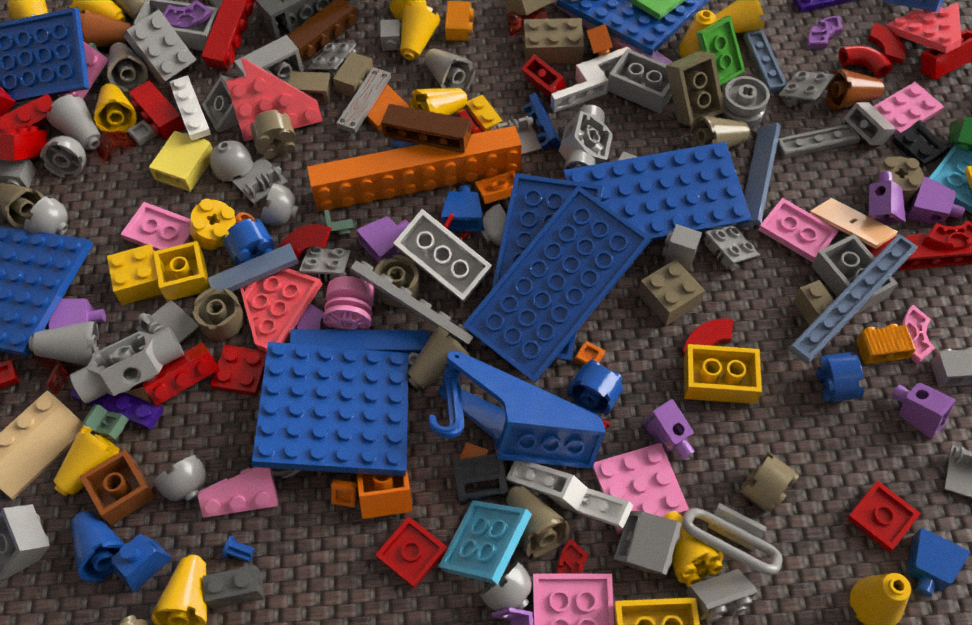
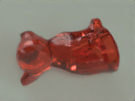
(515, 20)

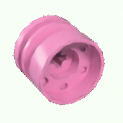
(348, 304)

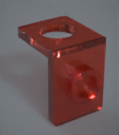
(113, 139)
(58, 368)

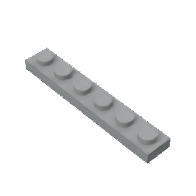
(403, 296)

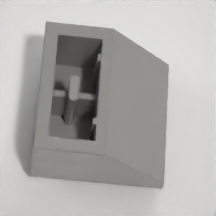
(648, 542)
(721, 595)

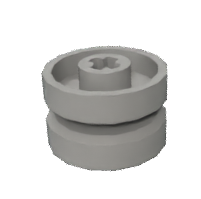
(745, 100)

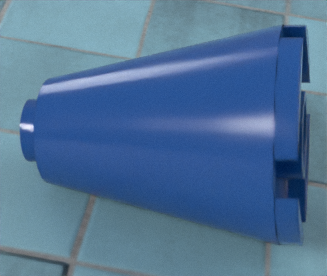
(93, 546)

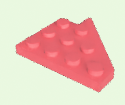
(930, 28)
(264, 92)
(277, 304)

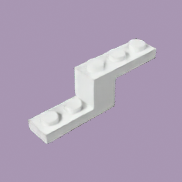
(590, 81)
(189, 108)
(570, 493)

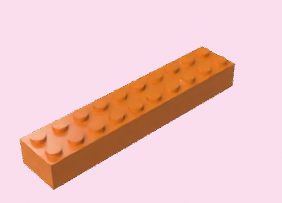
(413, 169)

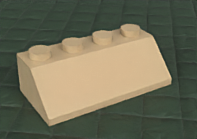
(35, 442)

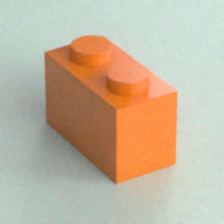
(600, 40)

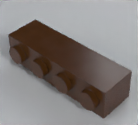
(323, 27)
(426, 128)

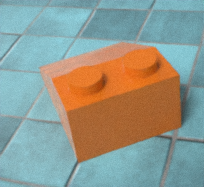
(383, 495)

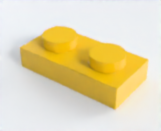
(483, 113)

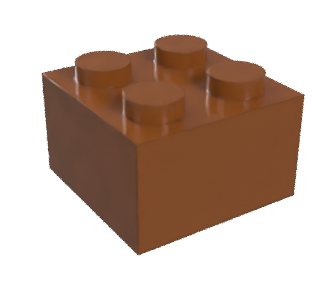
(117, 487)

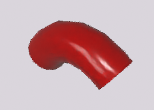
(865, 57)

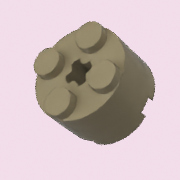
(273, 134)
(905, 173)
(403, 273)
(218, 314)
(768, 482)

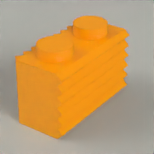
(458, 20)
(885, 344)

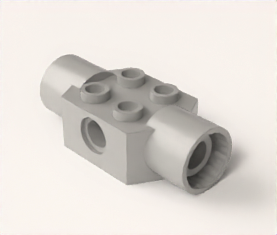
(586, 138)
(126, 364)

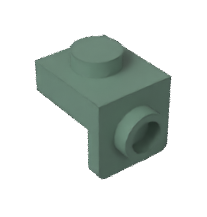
(341, 227)
(105, 422)

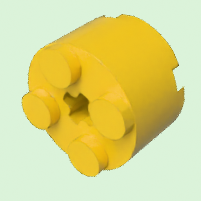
(210, 223)

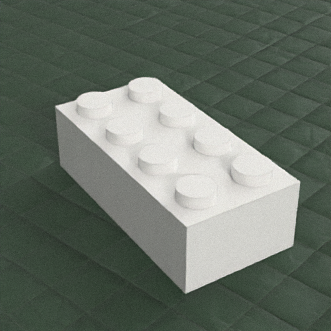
(442, 255)

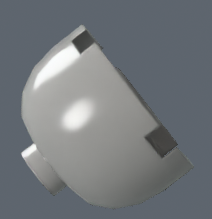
(63, 156)
(230, 160)
(279, 206)
(47, 217)
(494, 224)
(182, 480)
(510, 591)

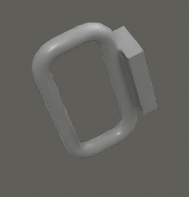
(737, 528)

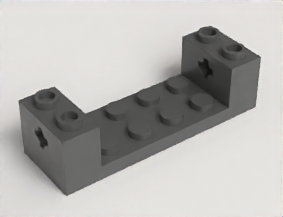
(283, 18)

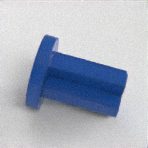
(237, 550)

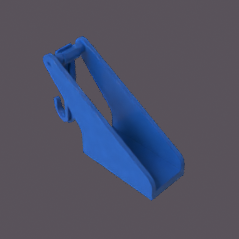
(531, 425)

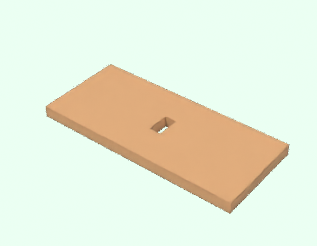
(865, 228)

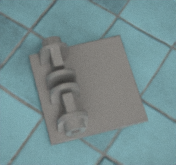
(332, 57)
(805, 86)
(526, 133)
(259, 180)
(729, 246)
(325, 261)
(171, 316)
(959, 471)

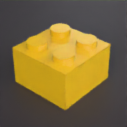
(181, 271)
(134, 274)

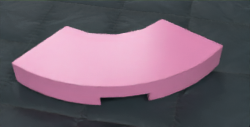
(917, 326)

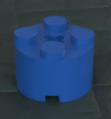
(247, 241)
(840, 377)
(595, 388)

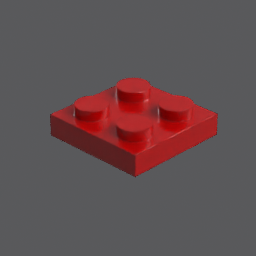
(239, 370)
(883, 516)
(411, 552)

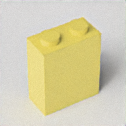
(181, 161)

